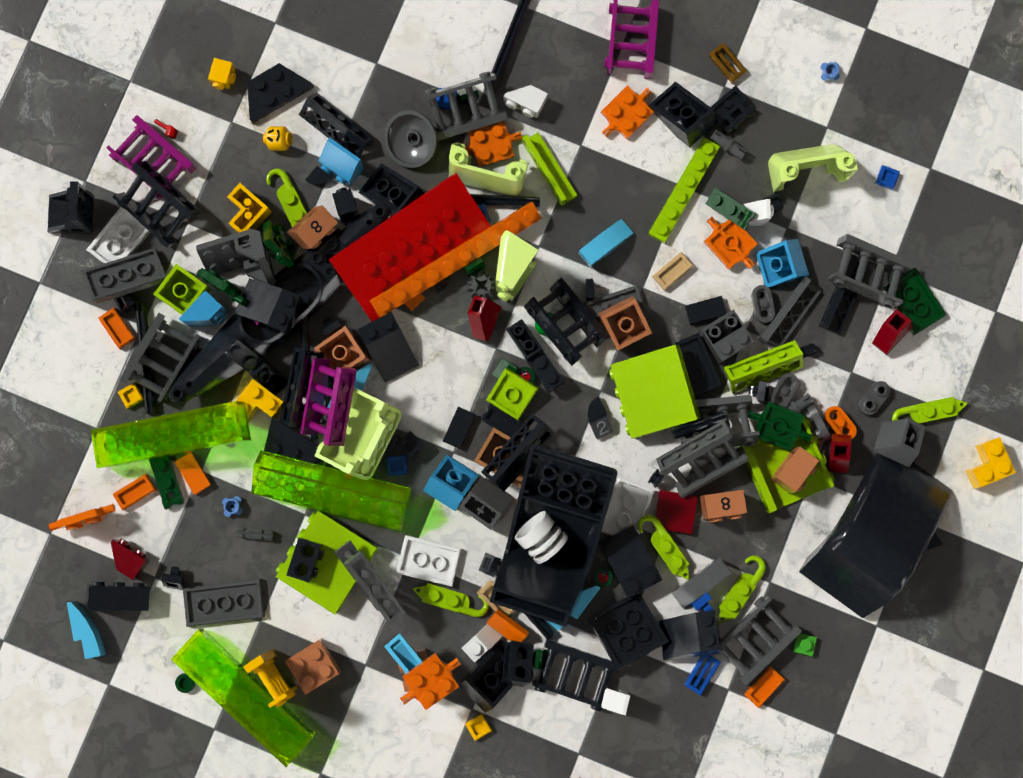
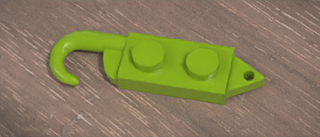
(288, 197)
(931, 410)
(666, 547)
(740, 591)
(449, 600)

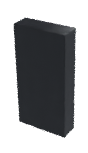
(705, 310)
(500, 420)
(459, 427)

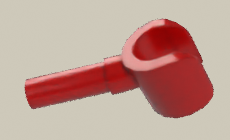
(171, 132)

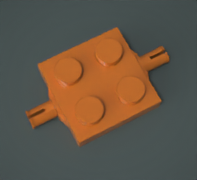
(626, 112)
(491, 144)
(730, 243)
(88, 517)
(430, 681)

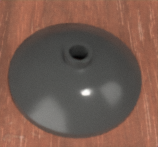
(400, 139)

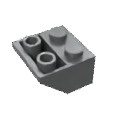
(726, 336)
(900, 440)
(485, 503)

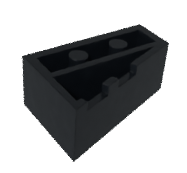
(290, 444)
(117, 596)

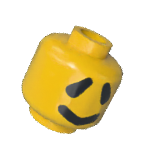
(278, 138)

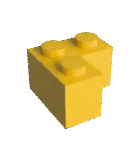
(252, 210)
(258, 397)
(995, 464)

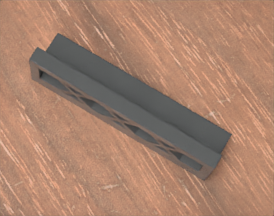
(786, 307)

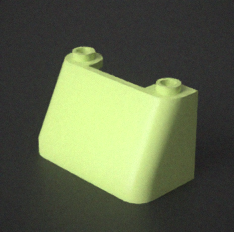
(786, 165)
(508, 184)
(513, 265)
(366, 438)

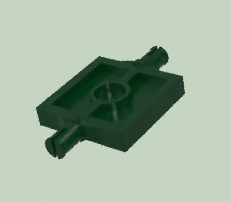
(278, 243)
(222, 284)
(779, 425)

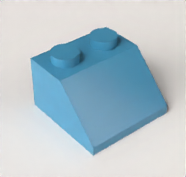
(340, 163)
(782, 263)
(204, 312)
(450, 482)

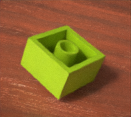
(180, 289)

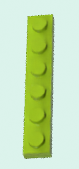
(683, 190)

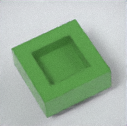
(804, 644)

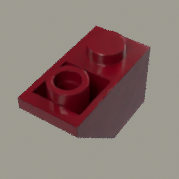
(482, 317)
(892, 332)
(840, 453)
(127, 560)

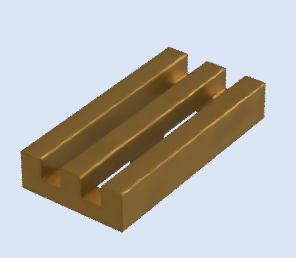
(722, 68)

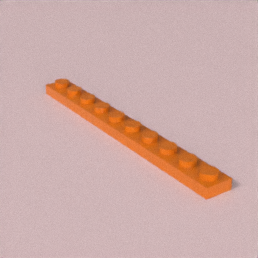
(454, 260)

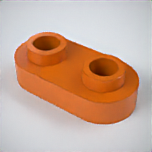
(841, 421)

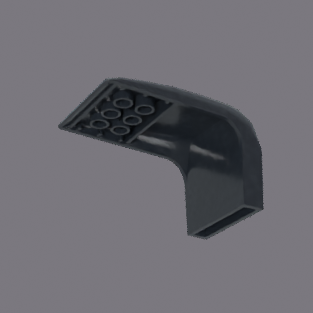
(577, 499)
(879, 536)

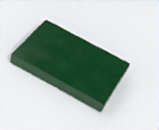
(918, 301)

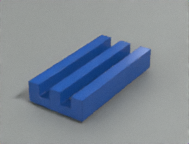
(702, 672)

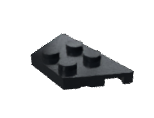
(273, 90)

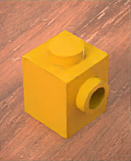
(222, 74)

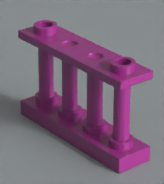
(647, 47)
(154, 141)
(340, 403)

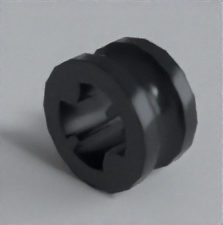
(656, 478)

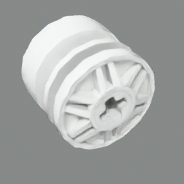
(541, 537)

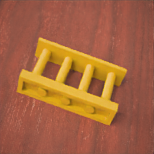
(272, 679)

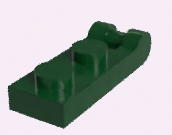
(730, 208)
(166, 481)

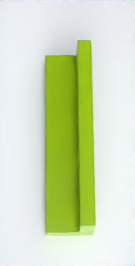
(549, 168)
(763, 365)

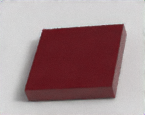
(676, 512)

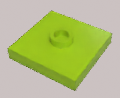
(512, 393)

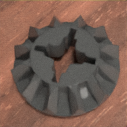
(481, 276)

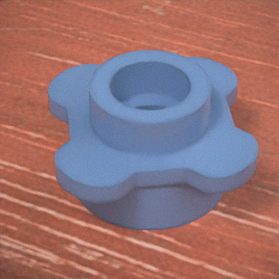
(834, 67)
(227, 506)

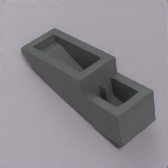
(701, 582)

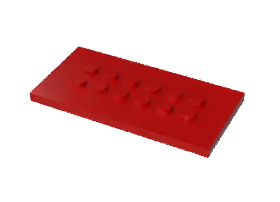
(409, 241)

